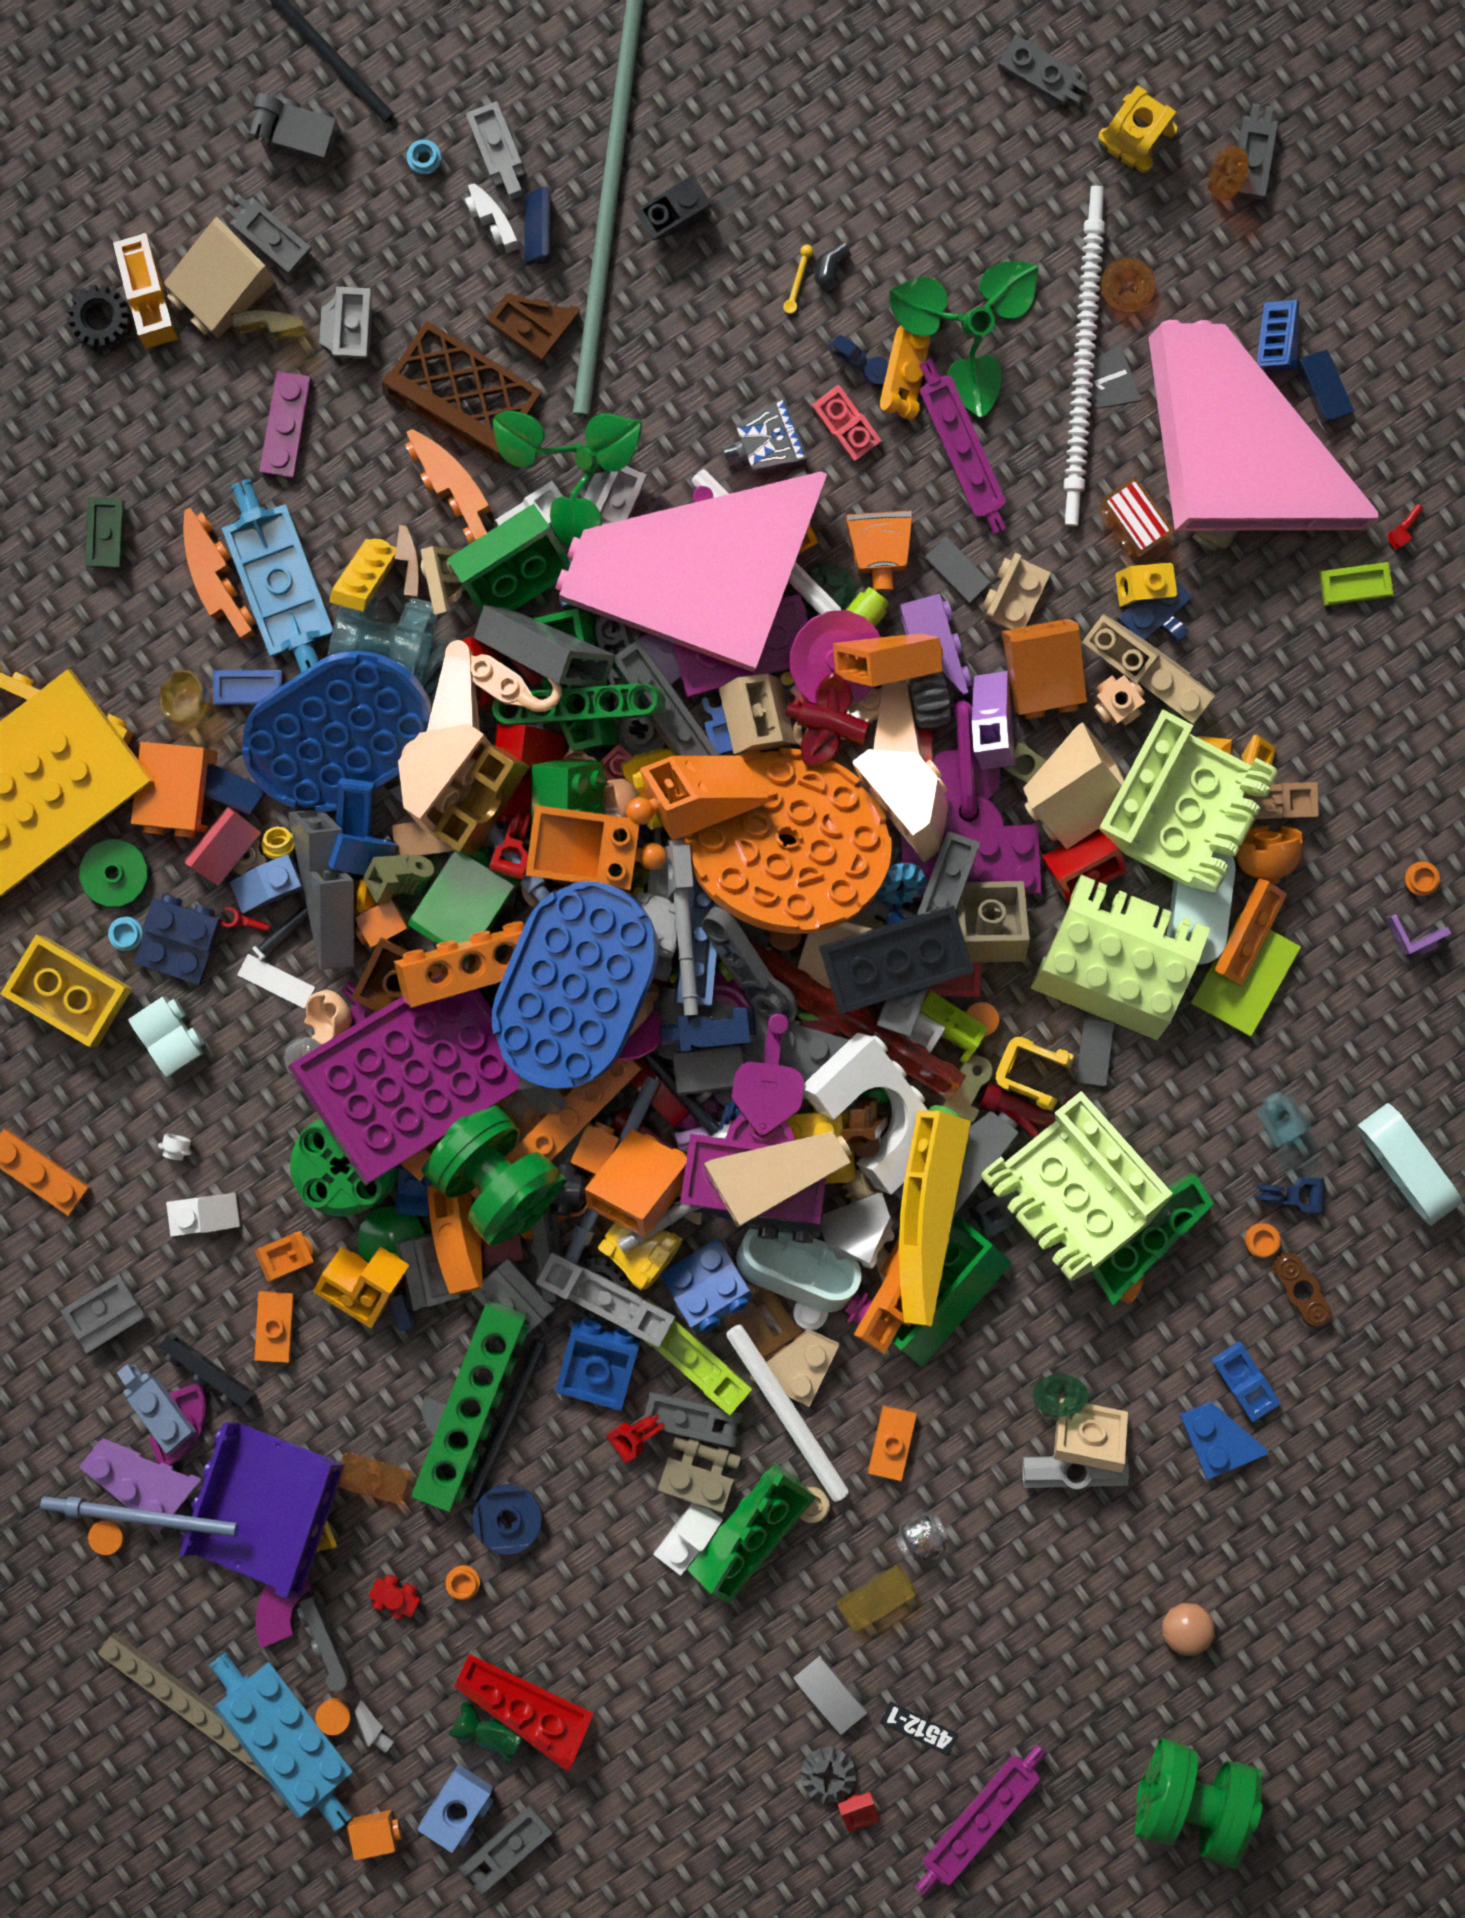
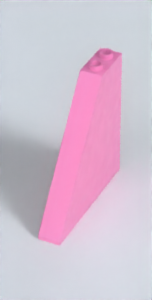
(1238, 445)
(697, 570)

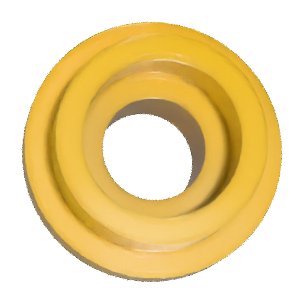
(277, 843)

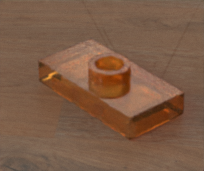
(374, 1477)

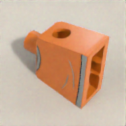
(880, 544)

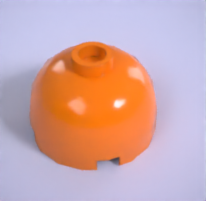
(1270, 853)

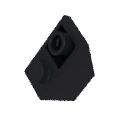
(675, 209)

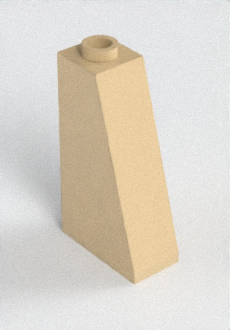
(770, 1175)

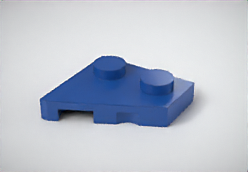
(1219, 1440)

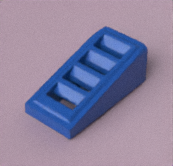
(1289, 359)

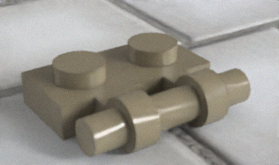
(696, 1484)

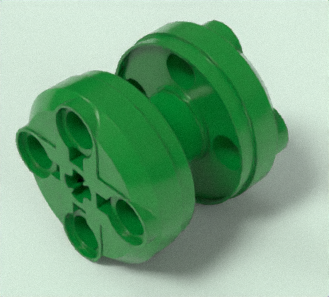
(324, 1165)
(510, 1194)
(1224, 1810)

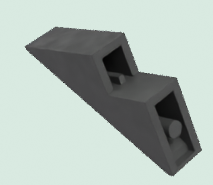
(326, 891)

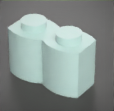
(167, 1036)

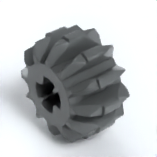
(930, 700)

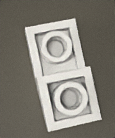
(482, 205)

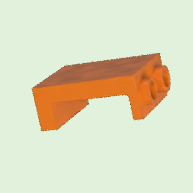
(177, 789)

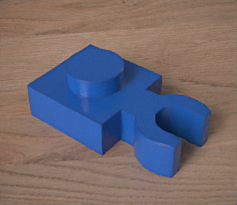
(717, 728)

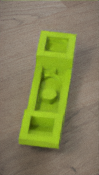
(703, 1367)

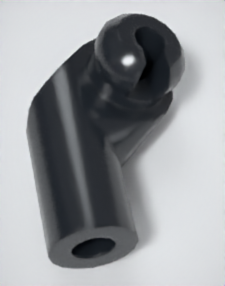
(826, 266)

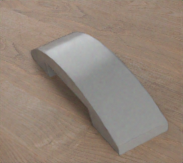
(605, 1298)

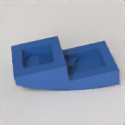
(355, 853)
(1245, 1381)

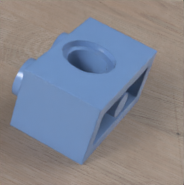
(460, 1788)

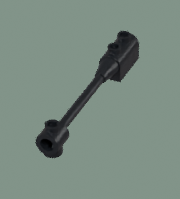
(573, 1197)

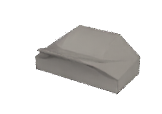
(347, 323)
(616, 493)

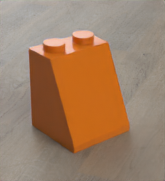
(1045, 667)

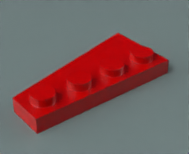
(531, 1712)

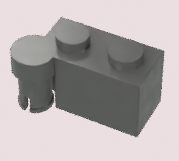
(294, 129)

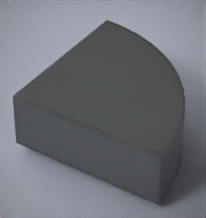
(432, 1412)

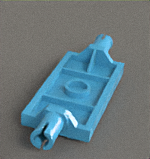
(277, 578)
(282, 1740)

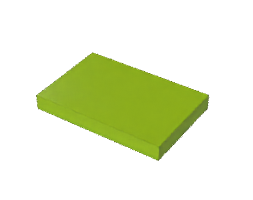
(1245, 1004)

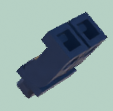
(707, 1031)

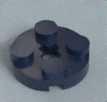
(493, 1533)

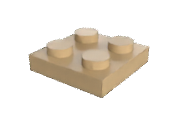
(1093, 1438)

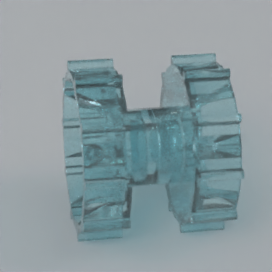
(402, 642)

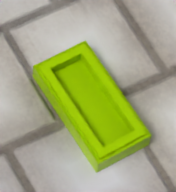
(1356, 584)

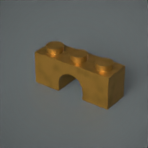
(469, 822)

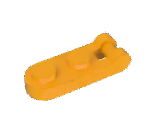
(904, 374)

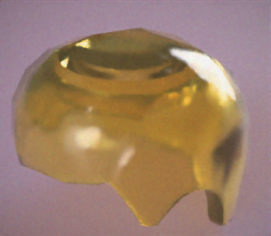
(184, 697)

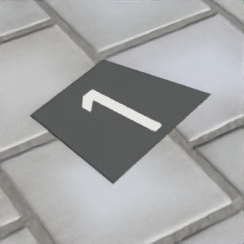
(1112, 380)

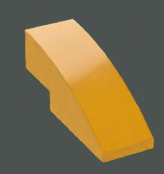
(145, 291)

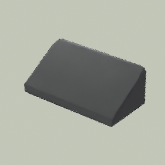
(707, 1069)

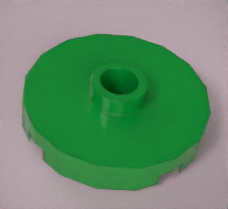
(130, 881)

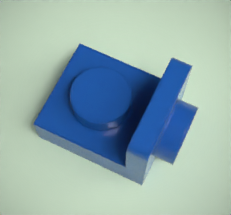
(412, 1194)

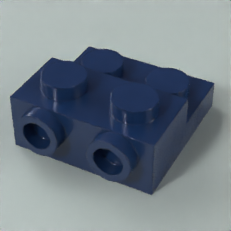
(178, 939)

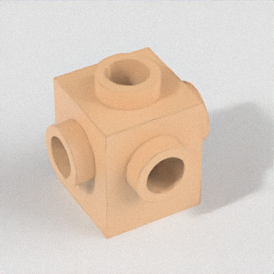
(1107, 707)

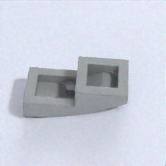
(830, 1695)

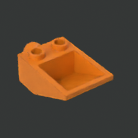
(695, 793)
(582, 847)

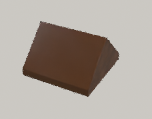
(379, 981)

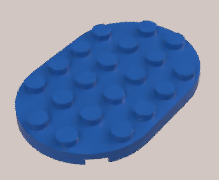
(334, 723)
(575, 985)

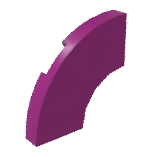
(193, 1403)
(275, 1615)

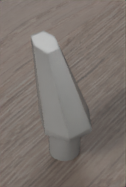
(371, 1728)

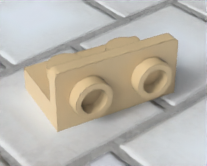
(1017, 593)

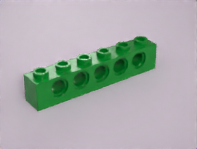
(431, 1484)

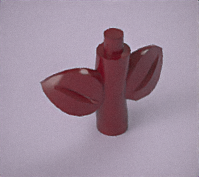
(827, 721)

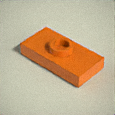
(274, 1326)
(892, 1443)

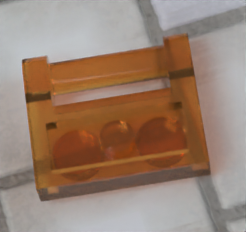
(756, 1326)

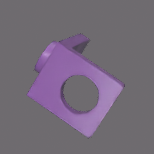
(1422, 945)

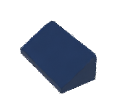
(537, 226)
(1324, 386)
(232, 790)

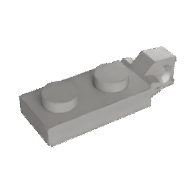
(497, 147)

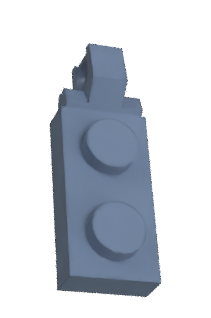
(156, 1408)

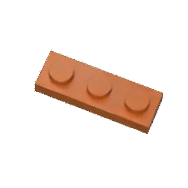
(1250, 931)
(40, 1173)

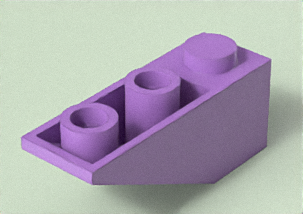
(931, 618)
(992, 721)

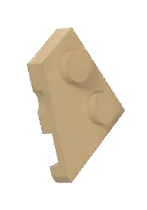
(441, 579)
(803, 1365)

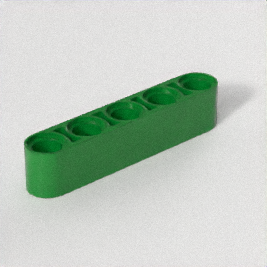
(595, 705)

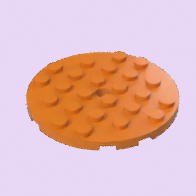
(807, 885)

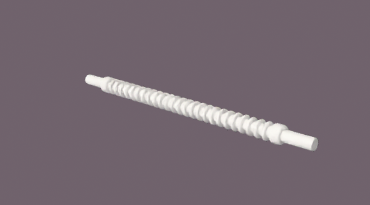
(1094, 228)

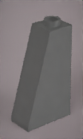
(544, 648)
(987, 1142)

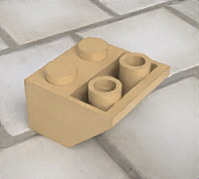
(756, 713)

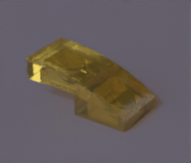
(279, 324)
(876, 1598)

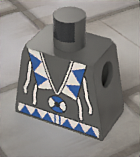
(767, 441)

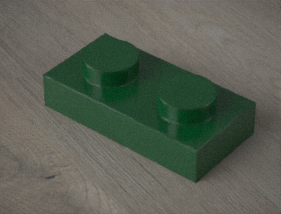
(104, 533)

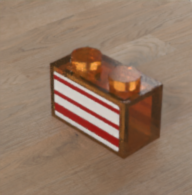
(1134, 519)

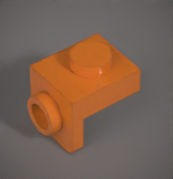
(284, 1255)

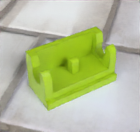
(959, 1027)

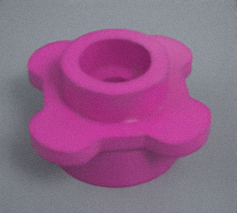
(857, 1307)

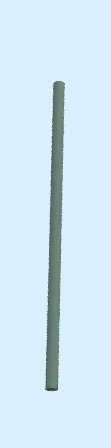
(607, 207)

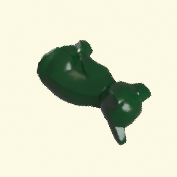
(490, 1735)

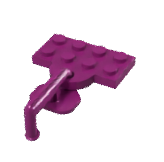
(706, 674)
(1004, 851)
(766, 1098)

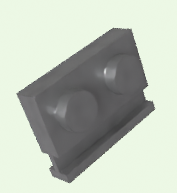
(424, 1277)
(514, 1289)
(103, 1313)

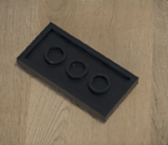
(896, 959)

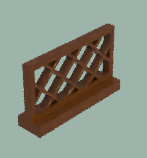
(437, 409)

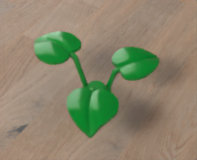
(920, 306)
(609, 444)

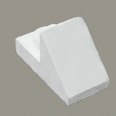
(203, 1214)
(688, 1537)

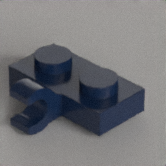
(1149, 615)

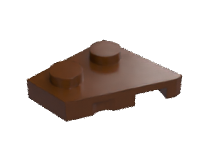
(531, 323)

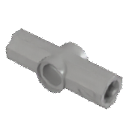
(1049, 1472)

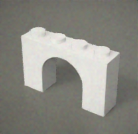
(845, 1076)

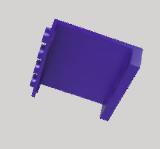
(276, 1497)

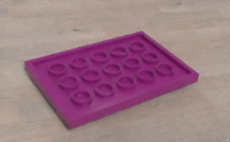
(405, 1078)

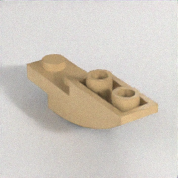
(1149, 667)

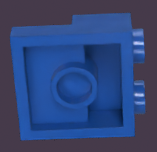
(707, 1287)
(598, 1364)

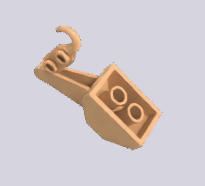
(439, 761)
(895, 769)

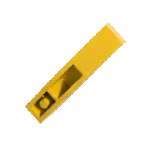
(928, 1209)

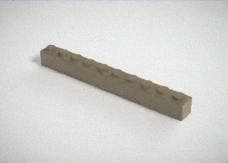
(173, 1694)

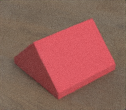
(222, 846)

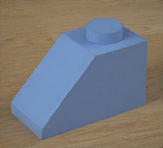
(267, 883)

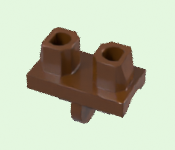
(865, 1127)

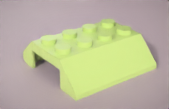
(1185, 805)
(1120, 961)
(1079, 1188)

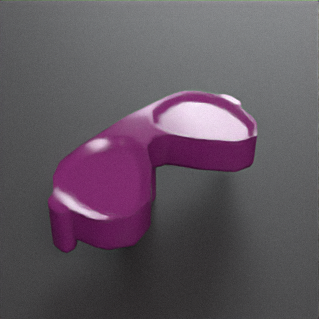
(710, 1105)

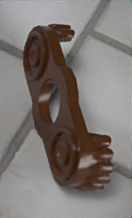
(1290, 1271)

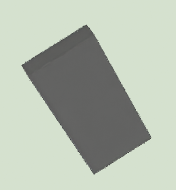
(957, 570)
(1094, 1052)

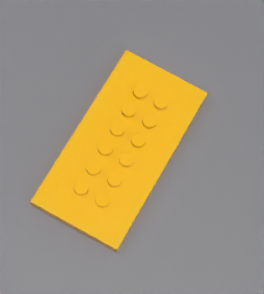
(58, 775)

